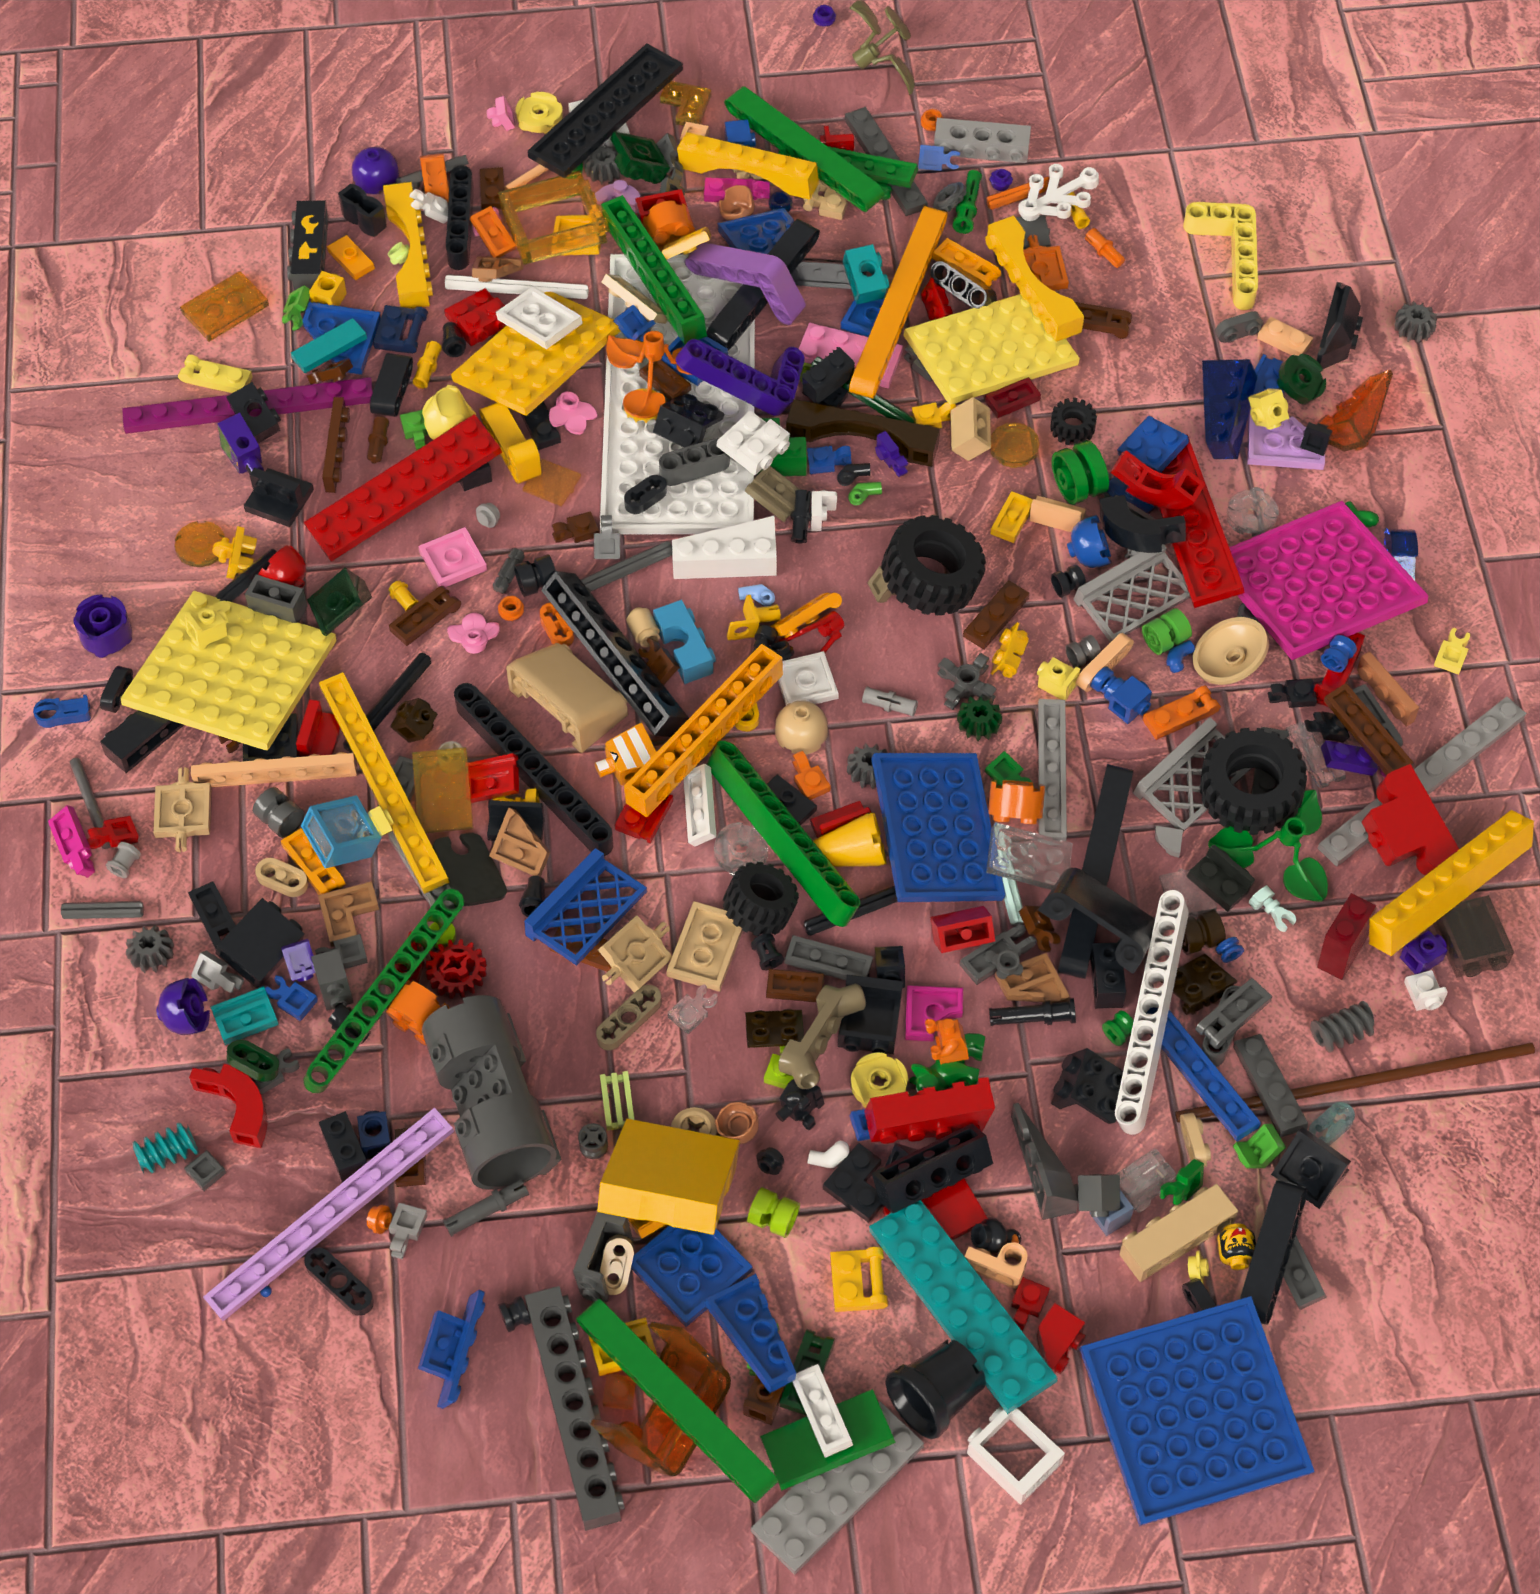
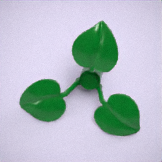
(1305, 878)

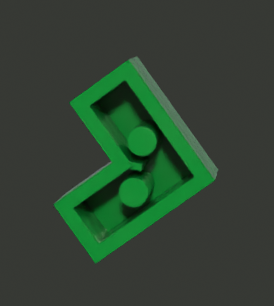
(794, 459)

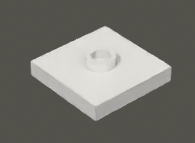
(808, 680)

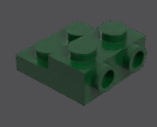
(639, 158)

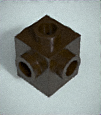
(414, 720)

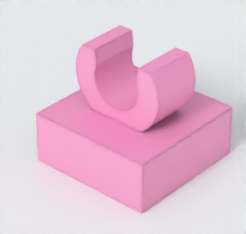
(502, 114)

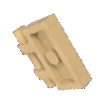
(831, 205)

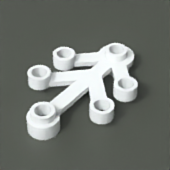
(1032, 207)

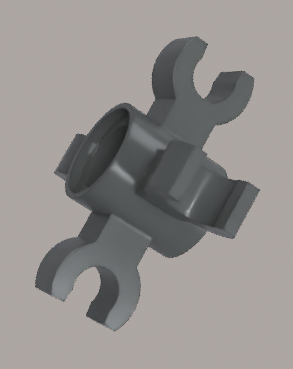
(966, 673)

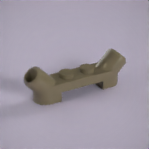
(800, 1057)

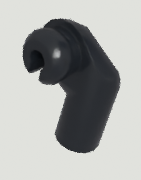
(851, 472)

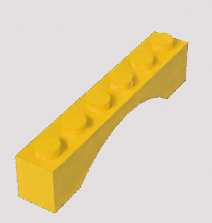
(791, 174)
(411, 279)
(1058, 313)

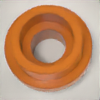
(929, 119)
(511, 602)
(379, 1218)

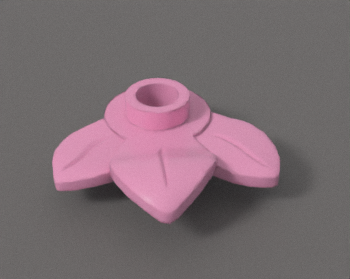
(571, 413)
(473, 632)

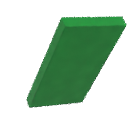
(796, 1451)

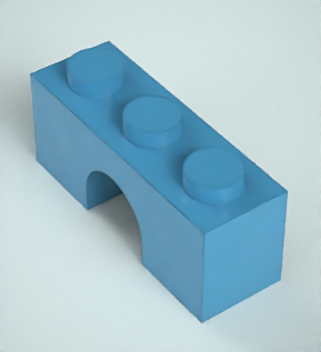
(677, 624)

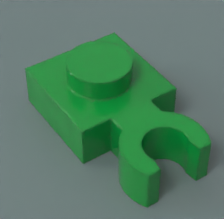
(1005, 768)

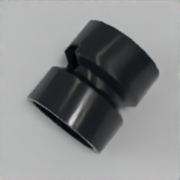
(535, 575)

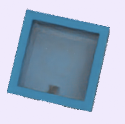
(340, 831)

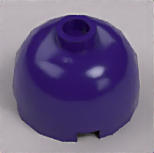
(374, 169)
(183, 1008)

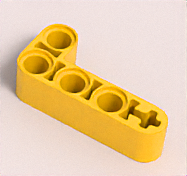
(518, 453)

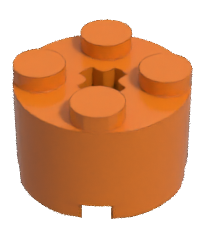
(668, 223)
(1016, 800)
(412, 1008)

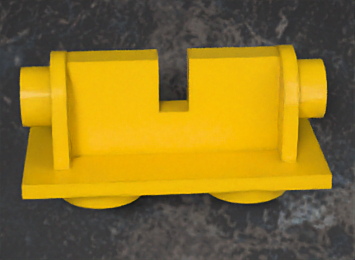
(1012, 642)

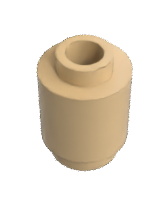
(643, 626)

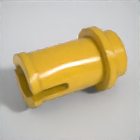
(399, 591)

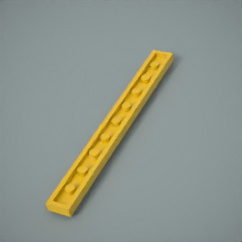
(384, 783)

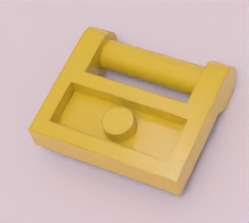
(848, 1280)

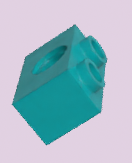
(865, 287)

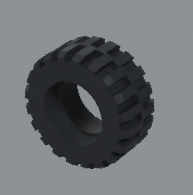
(923, 587)
(1258, 751)

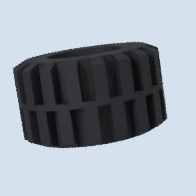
(760, 898)

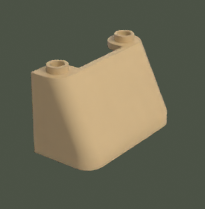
(568, 692)

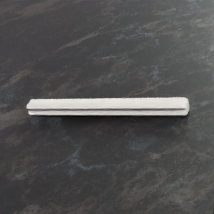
(513, 286)

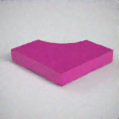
(930, 1003)

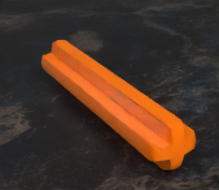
(1013, 195)

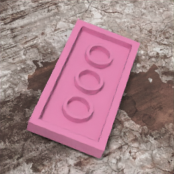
(822, 340)

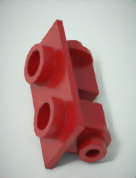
(935, 301)

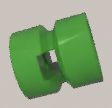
(1165, 632)

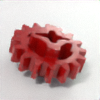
(455, 971)

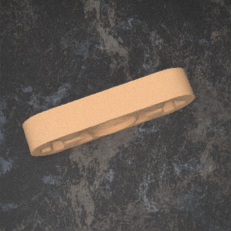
(1109, 657)

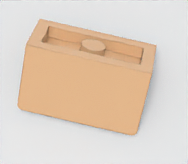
(1056, 513)

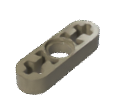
(620, 1036)

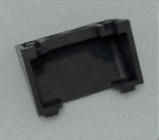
(1105, 907)

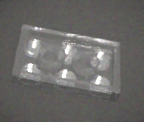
(1027, 856)

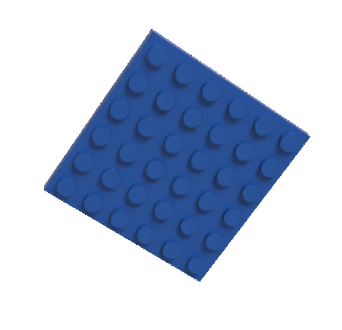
(1196, 1410)

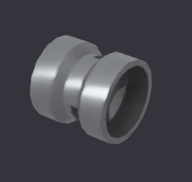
(1083, 651)

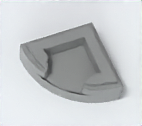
(1169, 839)

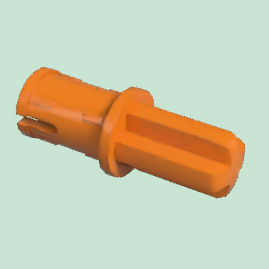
(1104, 247)

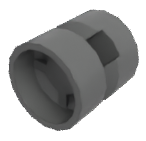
(278, 812)

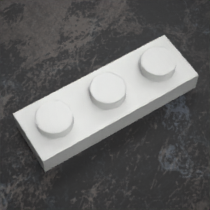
(699, 805)
(822, 1411)

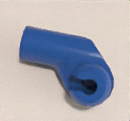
(1176, 655)

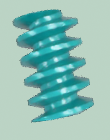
(165, 1148)

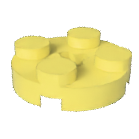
(538, 123)
(877, 1065)

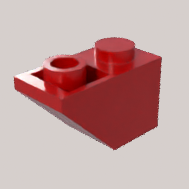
(1058, 1335)

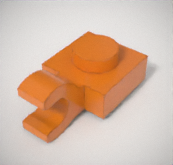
(809, 780)

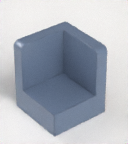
(1116, 1218)

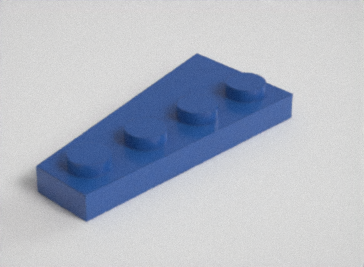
(749, 1325)

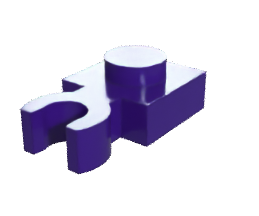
(889, 452)

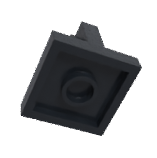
(277, 496)
(1312, 1165)

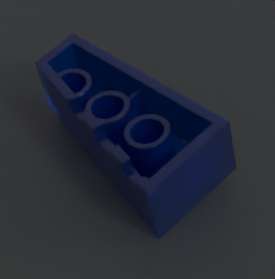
(1226, 404)

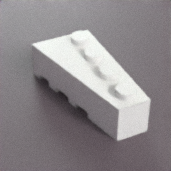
(727, 552)

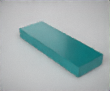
(328, 345)

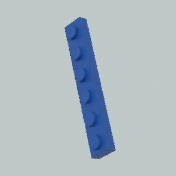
(1207, 1079)

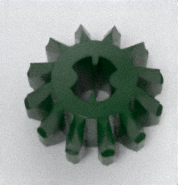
(979, 718)

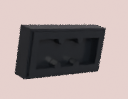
(795, 802)

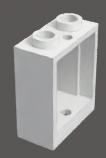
(1036, 1476)

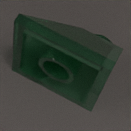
(338, 600)

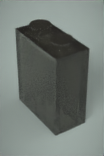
(1474, 938)

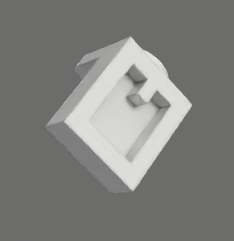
(821, 503)
(1425, 991)

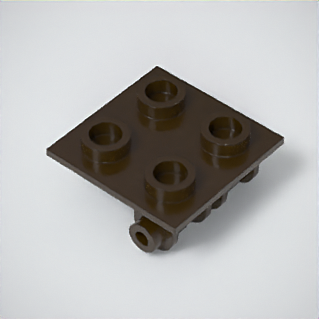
(1200, 983)
(773, 1028)

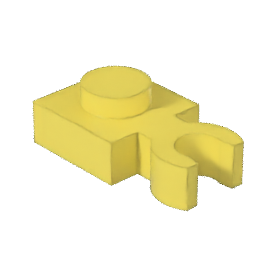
(1452, 653)
(381, 820)

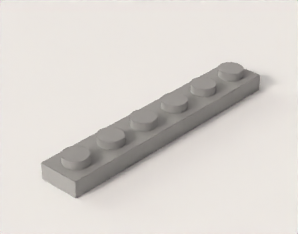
(1052, 767)

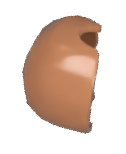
(737, 203)
(737, 1122)

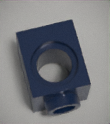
(373, 1121)

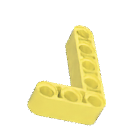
(1240, 224)

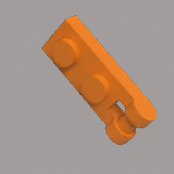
(1181, 713)

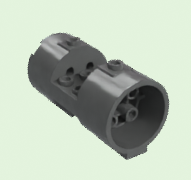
(499, 1121)

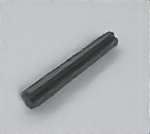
(628, 566)

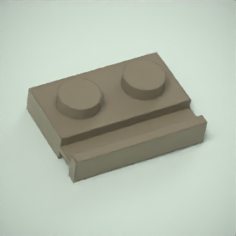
(773, 493)

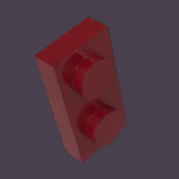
(1013, 397)

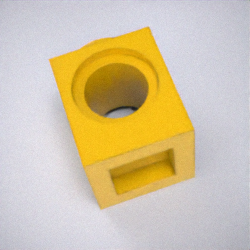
(328, 289)

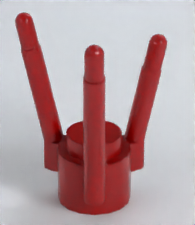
(827, 626)

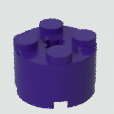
(102, 625)

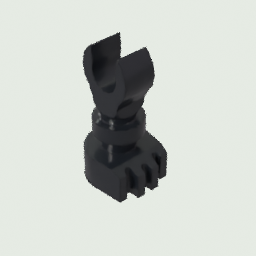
(765, 635)

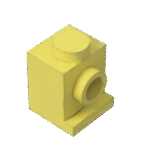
(206, 625)
(1057, 678)

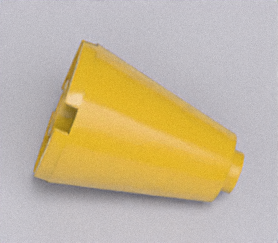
(854, 844)

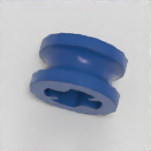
(1230, 949)

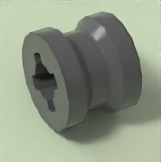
(592, 1134)

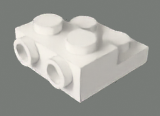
(754, 442)

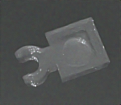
(691, 1011)

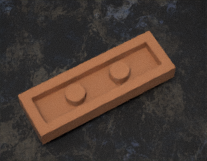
(1387, 689)

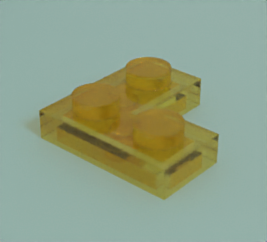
(690, 99)

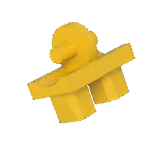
(240, 543)

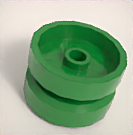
(1080, 472)

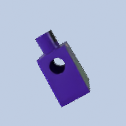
(239, 444)

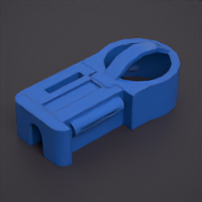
(67, 712)

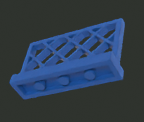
(564, 898)

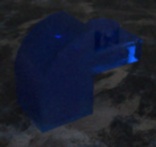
(1403, 547)

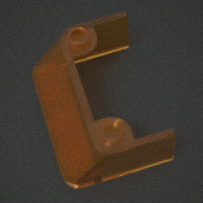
(658, 1439)

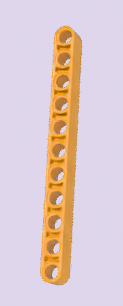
(898, 302)

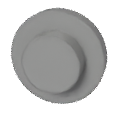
(488, 514)

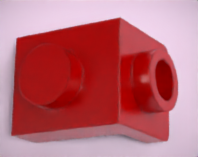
(840, 141)

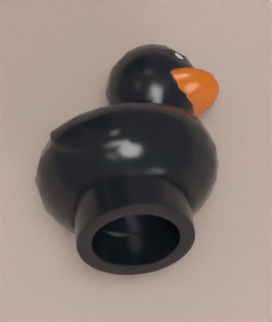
(993, 1236)

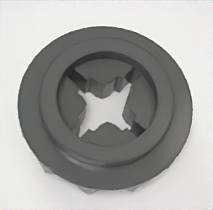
(950, 196)

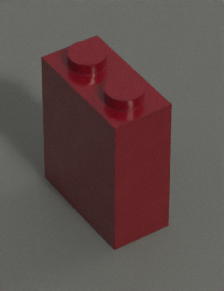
(1346, 936)

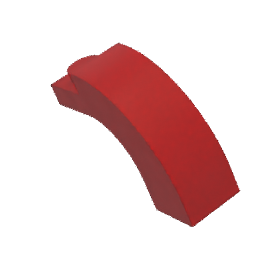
(1156, 488)
(250, 1118)

